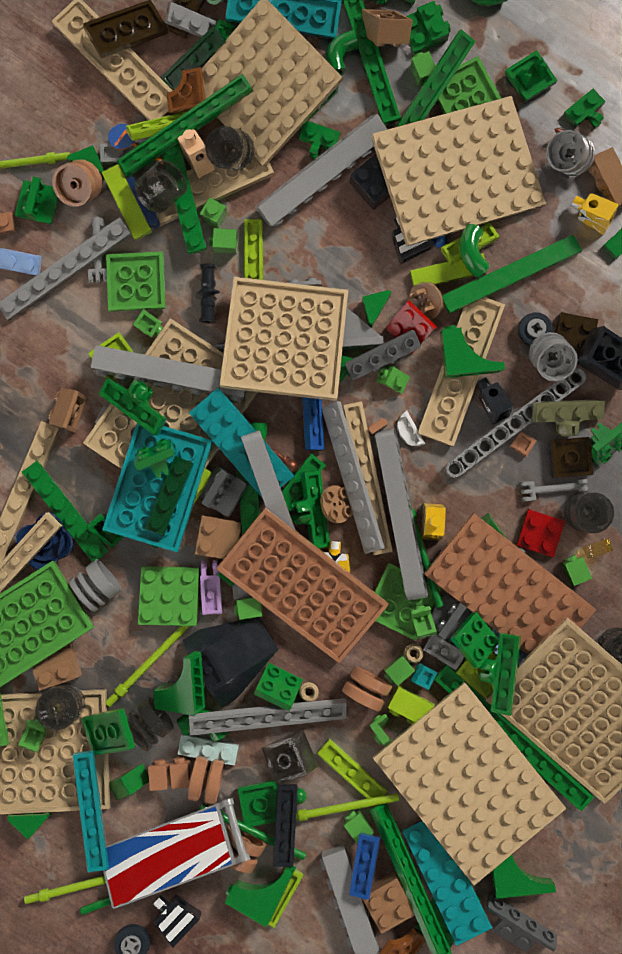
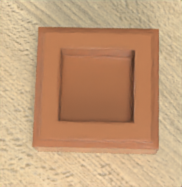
(377, 426)
(523, 443)

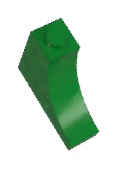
(460, 359)
(187, 693)
(512, 881)
(259, 900)

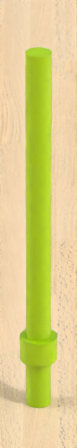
(50, 158)
(122, 689)
(304, 814)
(46, 894)

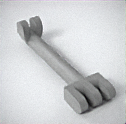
(97, 222)
(532, 490)

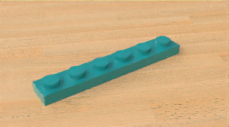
(90, 811)

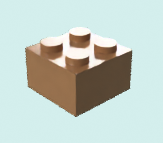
(388, 902)

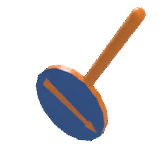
(120, 140)

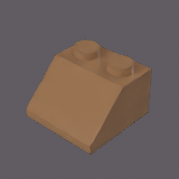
(387, 27)
(67, 409)
(217, 537)
(57, 668)

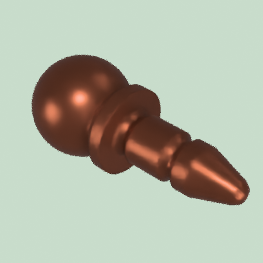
(291, 464)

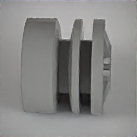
(560, 152)
(558, 364)
(92, 587)

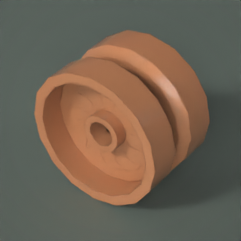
(77, 183)
(366, 690)
(205, 780)
(252, 845)

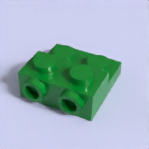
(428, 27)

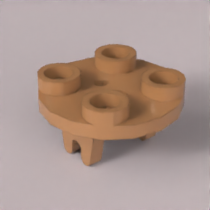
(420, 293)
(335, 504)

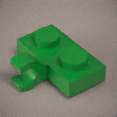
(585, 109)
(319, 137)

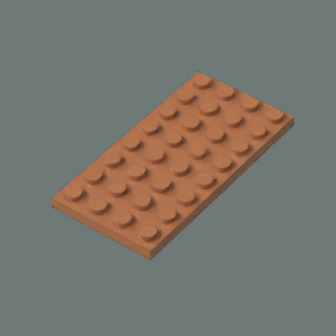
(505, 584)
(302, 585)

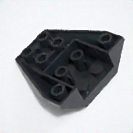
(232, 655)

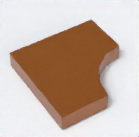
(188, 92)
(407, 944)

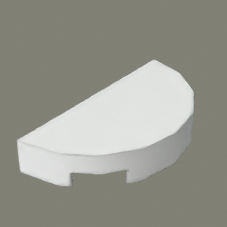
(408, 432)

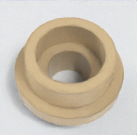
(419, 655)
(308, 698)

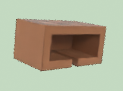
(169, 773)

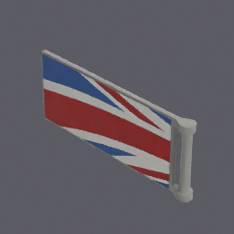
(172, 854)

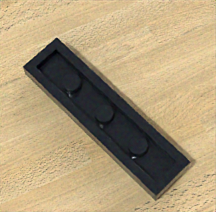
(285, 825)

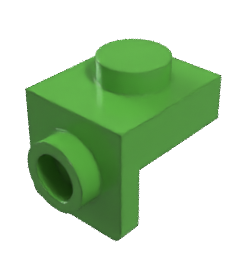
(148, 324)
(393, 378)
(423, 622)
(377, 724)
(33, 735)

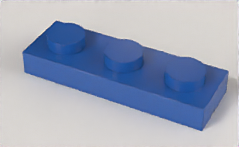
(313, 424)
(364, 866)

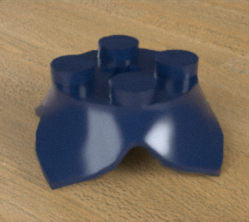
(59, 547)

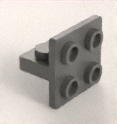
(222, 491)
(449, 617)

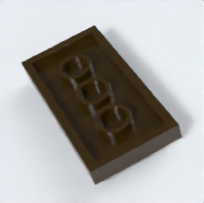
(125, 28)

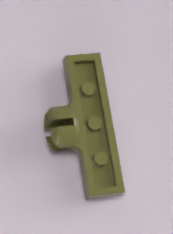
(568, 414)

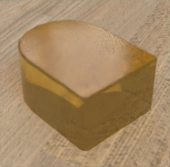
(598, 548)

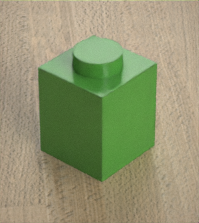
(421, 67)
(214, 213)
(224, 240)
(575, 570)
(248, 608)
(398, 670)
(357, 823)

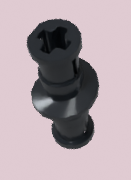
(207, 293)

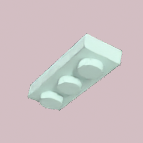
(199, 746)

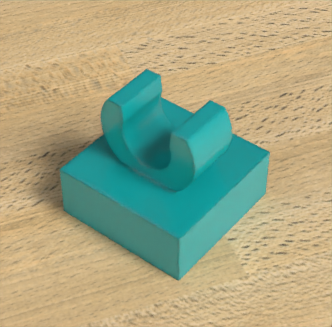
(424, 676)

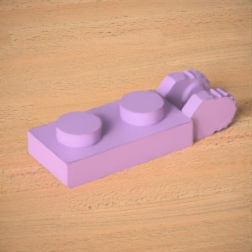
(210, 590)

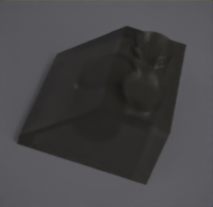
(290, 757)

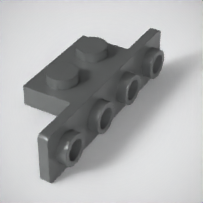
(382, 355)
(519, 927)

